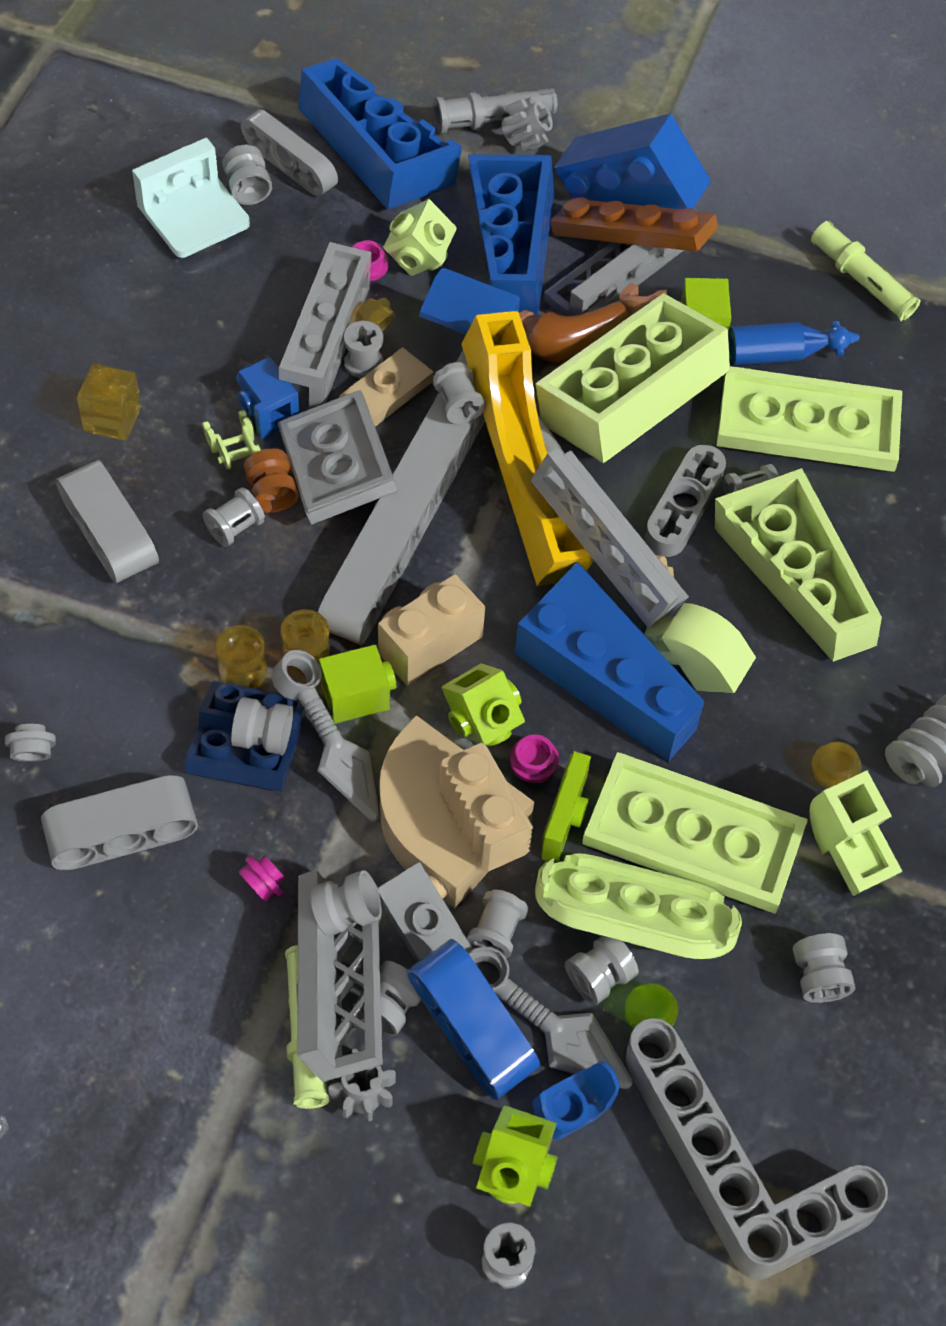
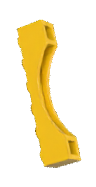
(502, 374)

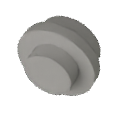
(30, 743)

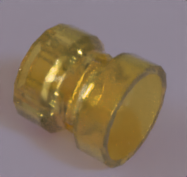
(306, 632)
(241, 656)

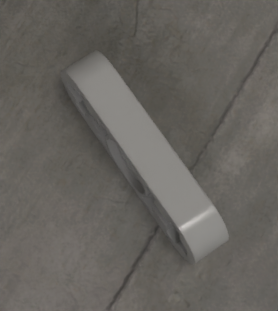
(289, 153)
(685, 517)

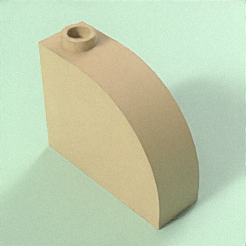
(418, 819)

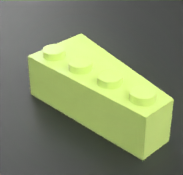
(801, 560)

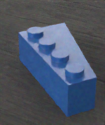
(375, 137)
(514, 219)
(608, 664)

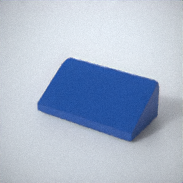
(458, 299)

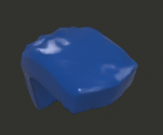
(578, 1099)

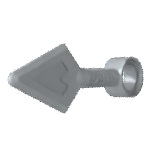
(341, 762)
(571, 1040)

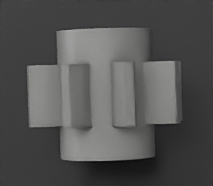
(527, 124)
(367, 1100)

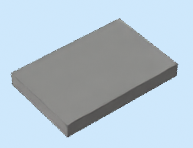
(336, 457)

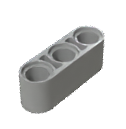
(107, 521)
(118, 822)

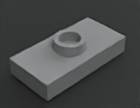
(419, 913)

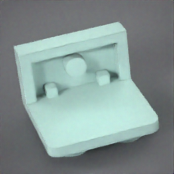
(188, 200)

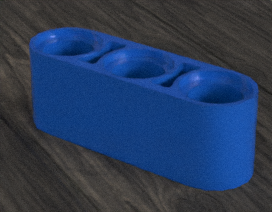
(473, 1019)

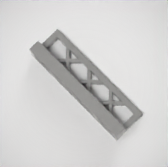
(613, 276)
(329, 309)
(608, 537)
(322, 990)

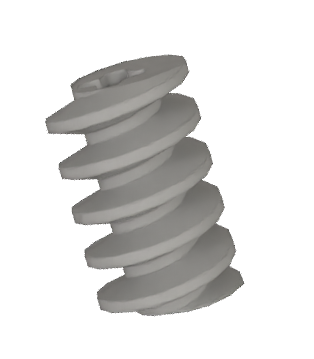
(921, 750)

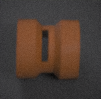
(268, 473)

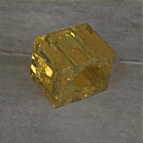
(109, 401)

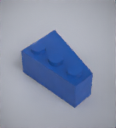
(635, 165)

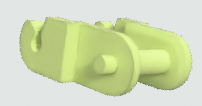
(218, 445)

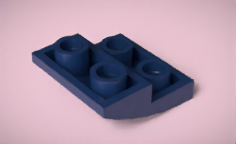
(212, 749)

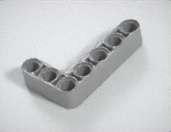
(732, 1167)

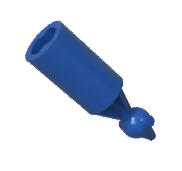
(784, 342)

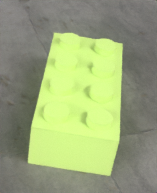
(633, 377)

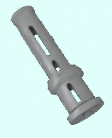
(477, 110)

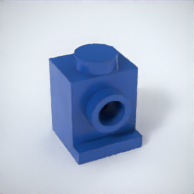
(266, 396)

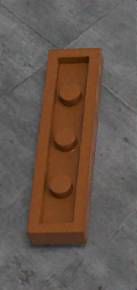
(634, 224)

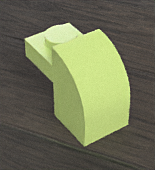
(704, 647)
(847, 826)

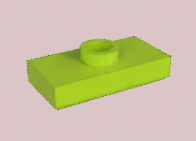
(568, 807)

